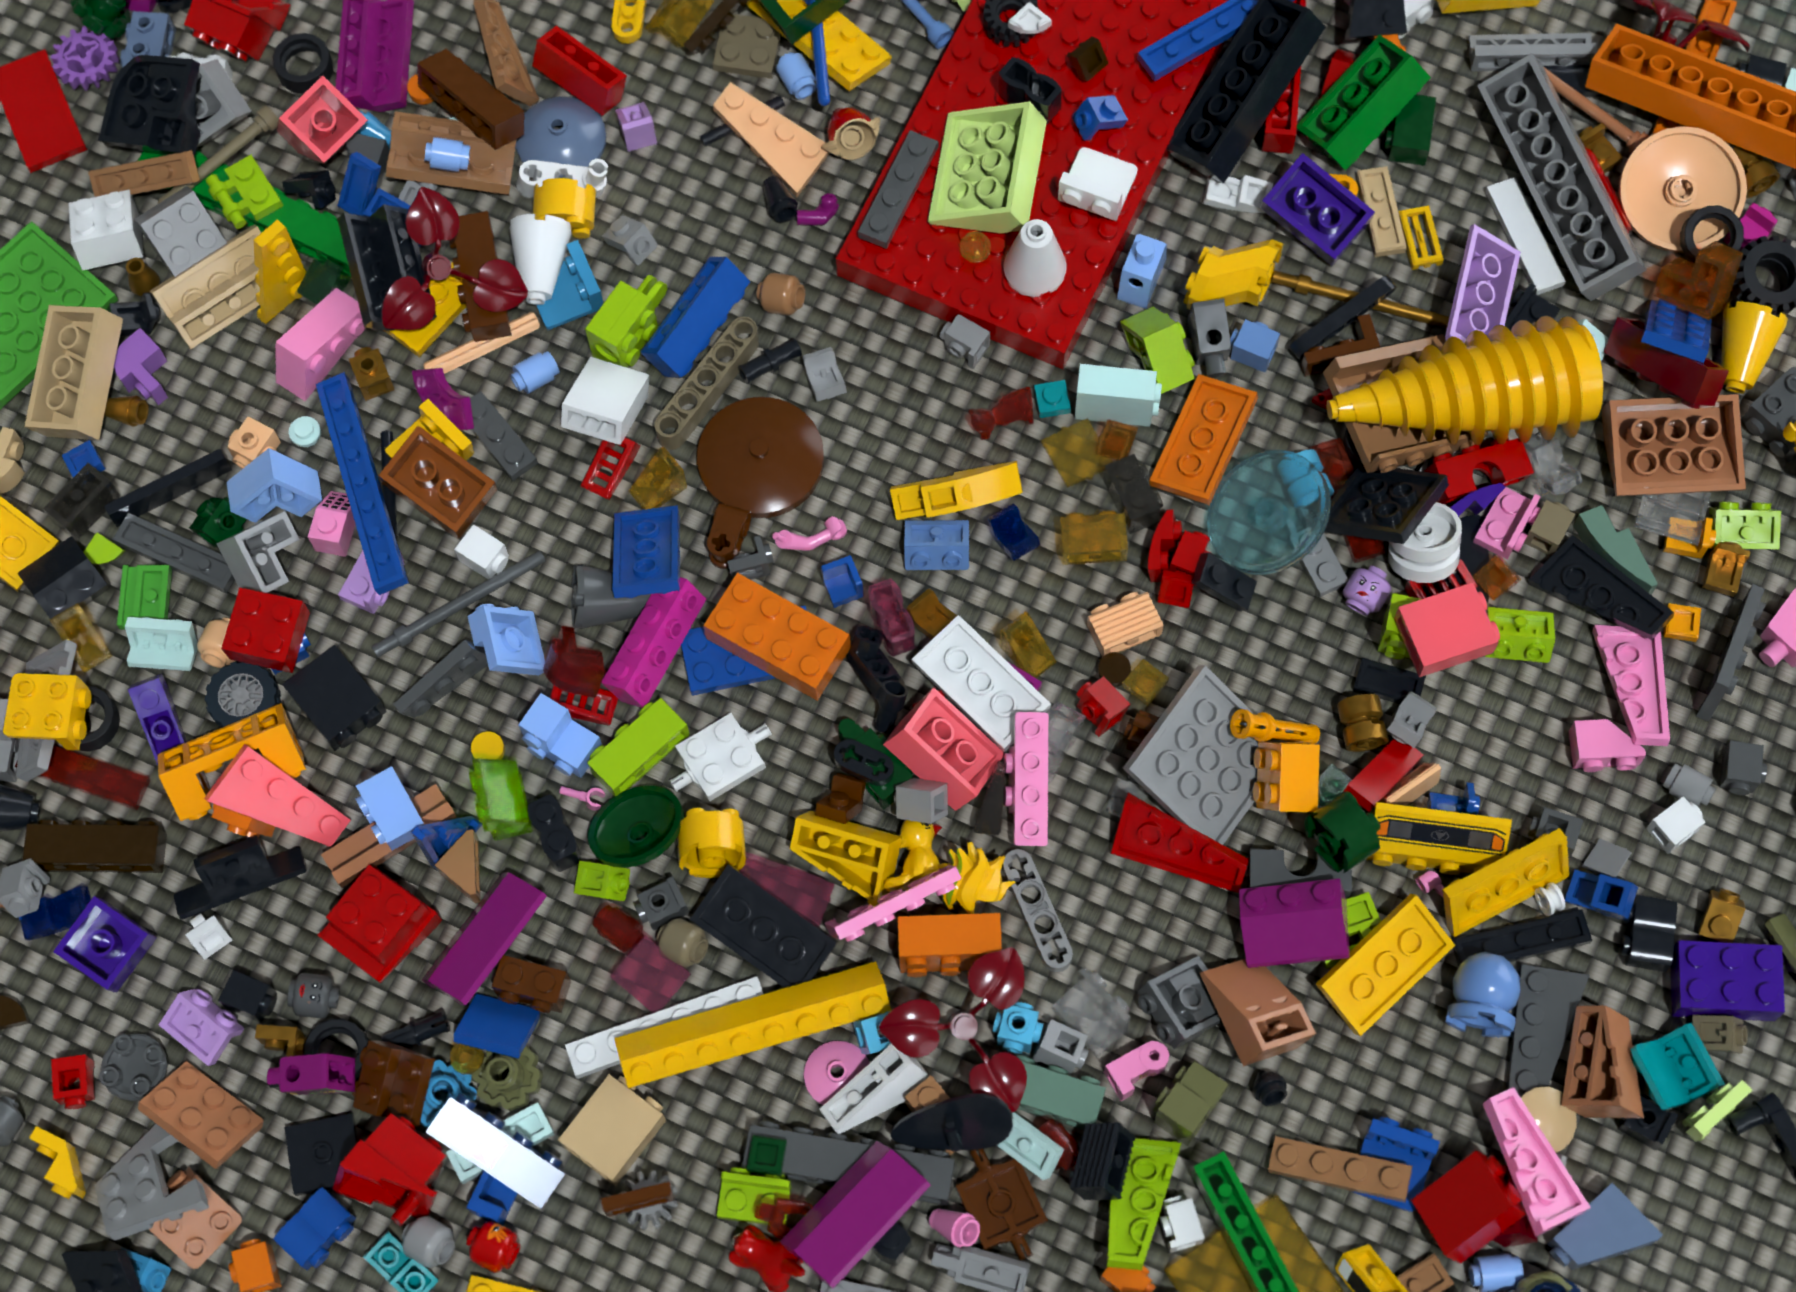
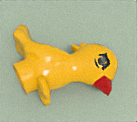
(921, 860)

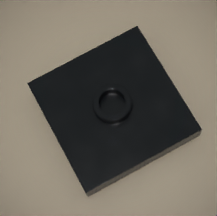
(317, 1151)

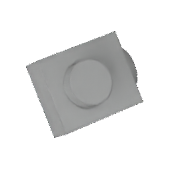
(631, 238)
(824, 374)
(1410, 719)

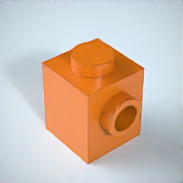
(255, 1267)

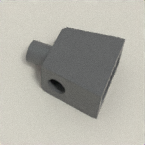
(1207, 325)

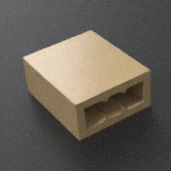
(613, 1129)

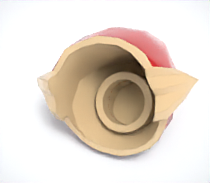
(851, 128)

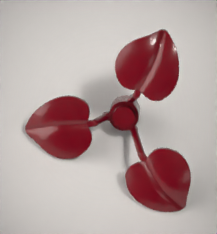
(1668, 12)
(430, 221)
(914, 1026)

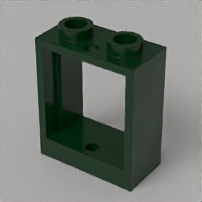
(805, 20)

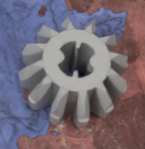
(653, 1212)

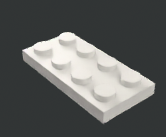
(978, 681)

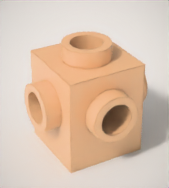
(251, 441)

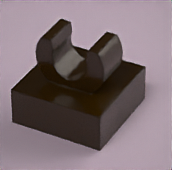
(1088, 58)

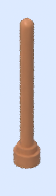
(1632, 139)

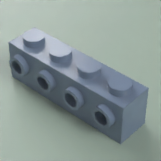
(148, 35)

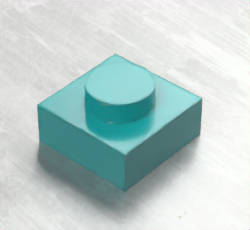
(1052, 399)

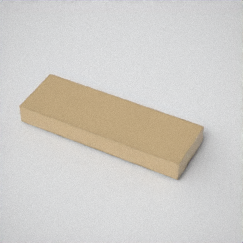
(1385, 227)

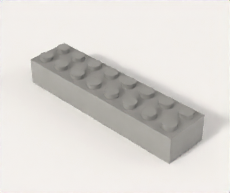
(1561, 178)

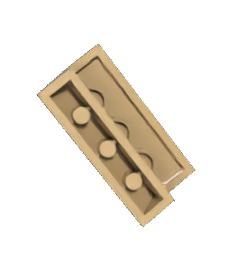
(212, 290)

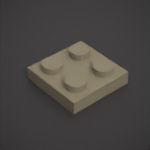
(747, 48)

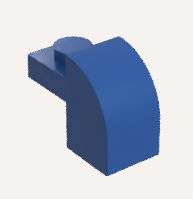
(1602, 894)

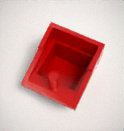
(236, 25)
(378, 923)
(392, 1169)

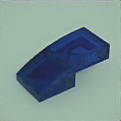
(55, 913)

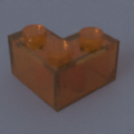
(1701, 285)

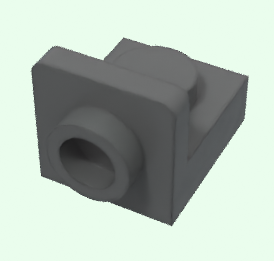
(752, 565)

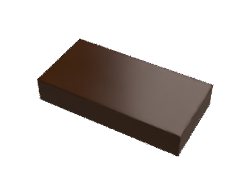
(637, 1199)

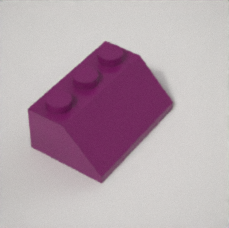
(1294, 923)

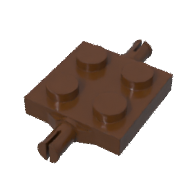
(1001, 1203)

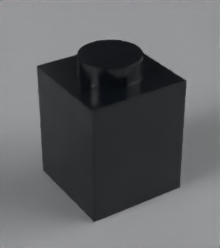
(248, 996)

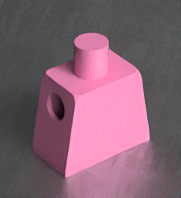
(1781, 635)

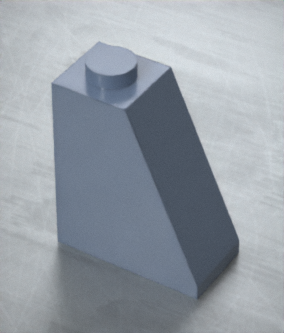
(1603, 1231)

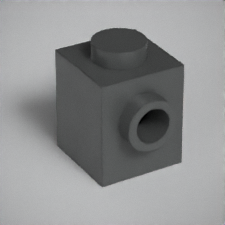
(1742, 767)

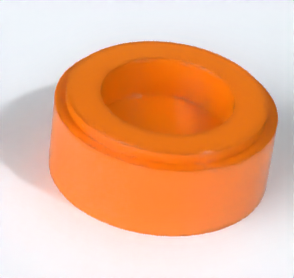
(416, 94)

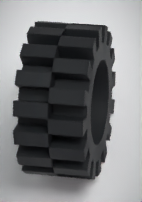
(999, 29)

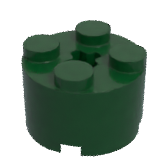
(1343, 832)

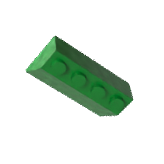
(1363, 101)

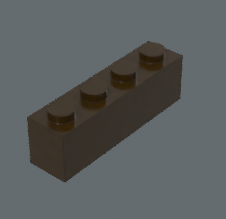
(96, 847)

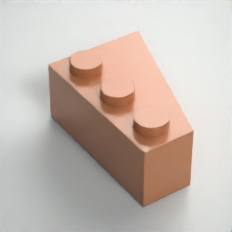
(1600, 1066)

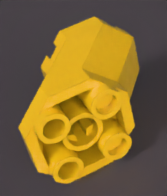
(1234, 274)

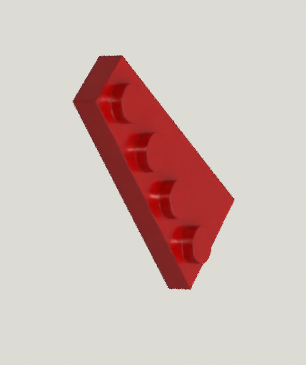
(1170, 845)

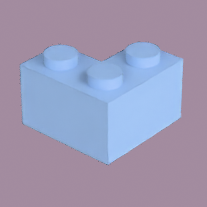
(273, 482)
(554, 735)
(389, 805)

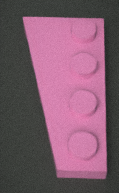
(863, 916)
(1537, 1171)

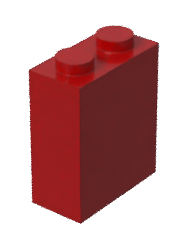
(1469, 1206)

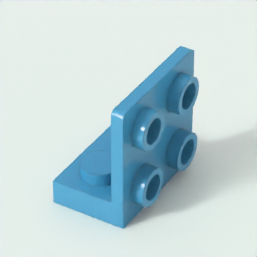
(574, 293)

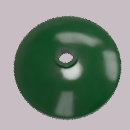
(635, 826)

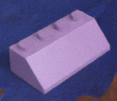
(1483, 285)

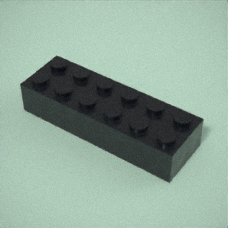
(1244, 87)

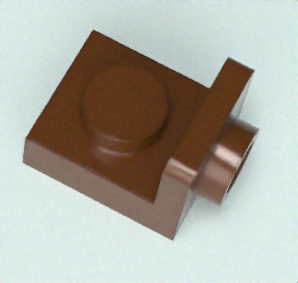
(843, 801)

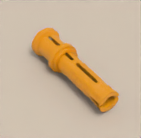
(1302, 732)

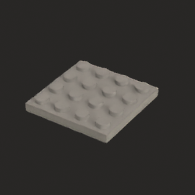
(1195, 761)

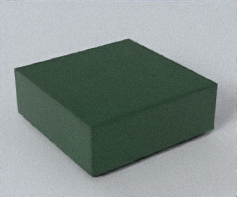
(766, 1155)

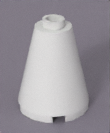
(539, 253)
(1035, 260)

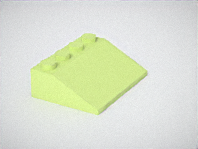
(988, 168)

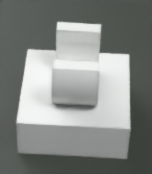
(207, 935)

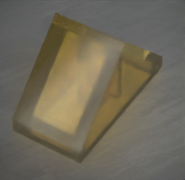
(659, 481)
(78, 627)
(1026, 646)

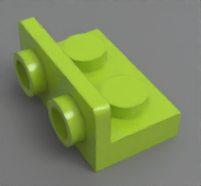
(1748, 527)
(1523, 634)
(743, 1192)

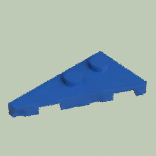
(439, 837)

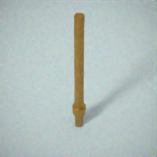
(1304, 284)

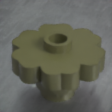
(513, 1091)

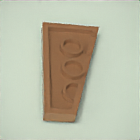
(503, 54)

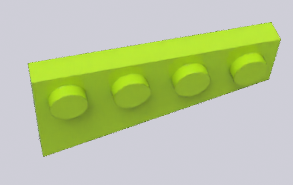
(1137, 1212)

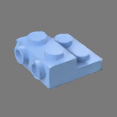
(508, 639)

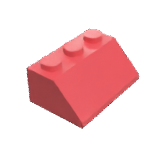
(945, 748)

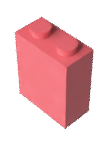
(1447, 629)

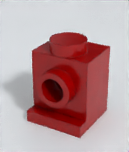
(1189, 552)
(1102, 704)
(65, 1073)

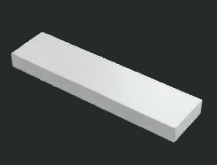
(1525, 235)

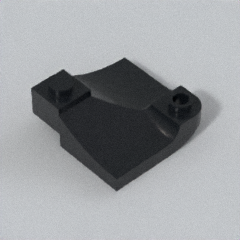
(153, 106)

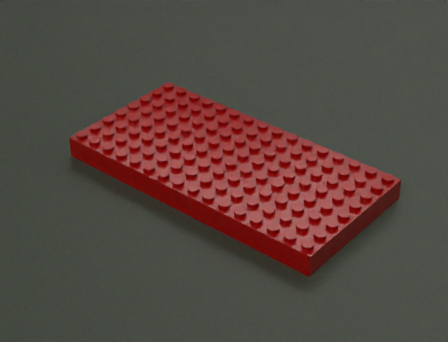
(925, 259)

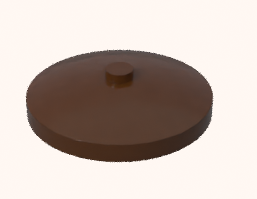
(760, 456)

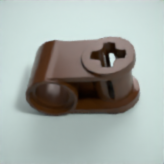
(727, 534)

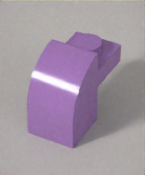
(136, 362)

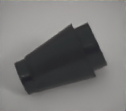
(779, 200)

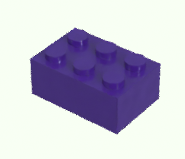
(1317, 209)
(1727, 980)

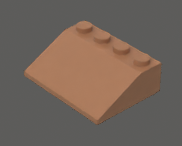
(1673, 446)

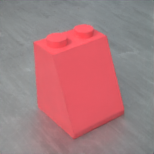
(320, 122)

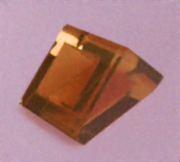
(1115, 440)
(1496, 577)

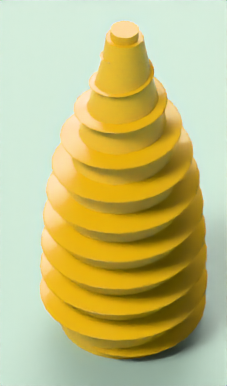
(1488, 383)

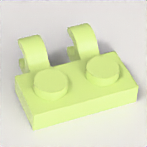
(1724, 1104)

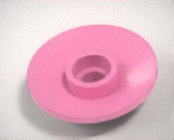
(818, 1068)

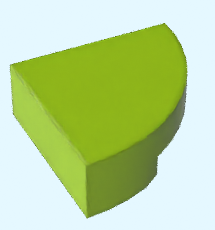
(102, 550)

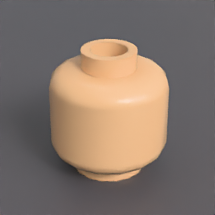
(212, 641)

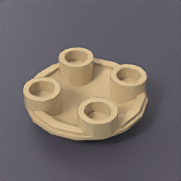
(1552, 1118)

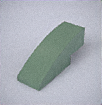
(1615, 547)

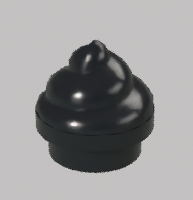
(1269, 1088)

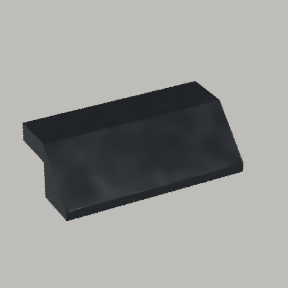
(377, 256)

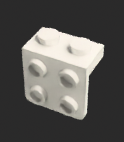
(1097, 183)

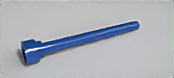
(820, 62)

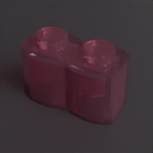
(894, 620)

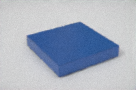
(496, 1026)

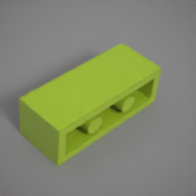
(638, 747)

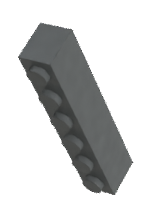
(830, 1157)

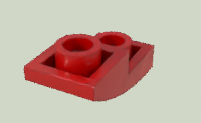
(1162, 543)

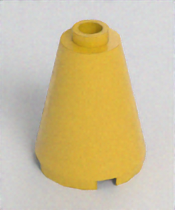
(1747, 342)

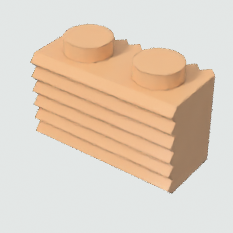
(1125, 623)

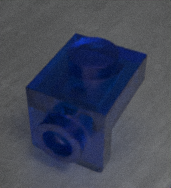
(1012, 532)

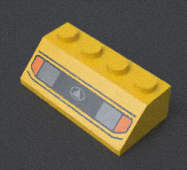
(1438, 839)

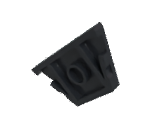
(101, 1271)

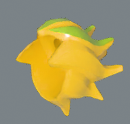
(979, 880)

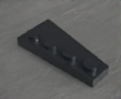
(1376, 17)
(1595, 585)

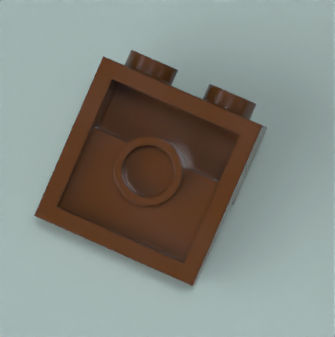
(392, 1081)

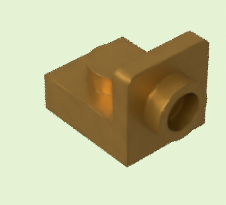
(1595, 140)
(277, 1037)

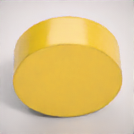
(488, 746)

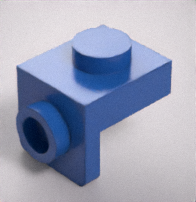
(1098, 114)
(1467, 804)

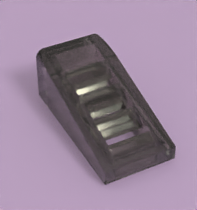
(991, 809)

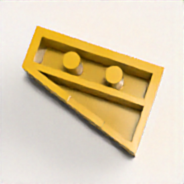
(849, 852)

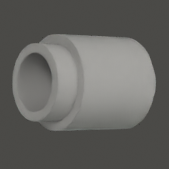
(1690, 784)

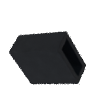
(335, 698)

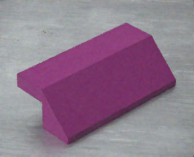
(375, 53)
(484, 938)
(855, 1213)

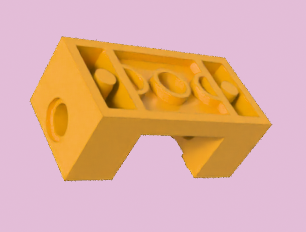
(183, 765)

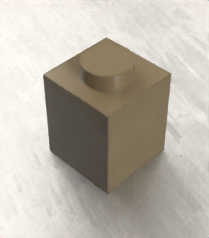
(1550, 527)

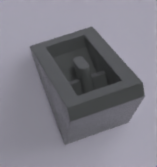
(372, 148)

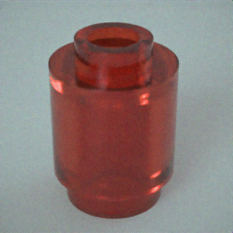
(618, 928)
(1063, 1138)

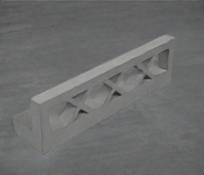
(1489, 55)

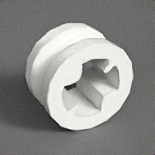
(1550, 899)

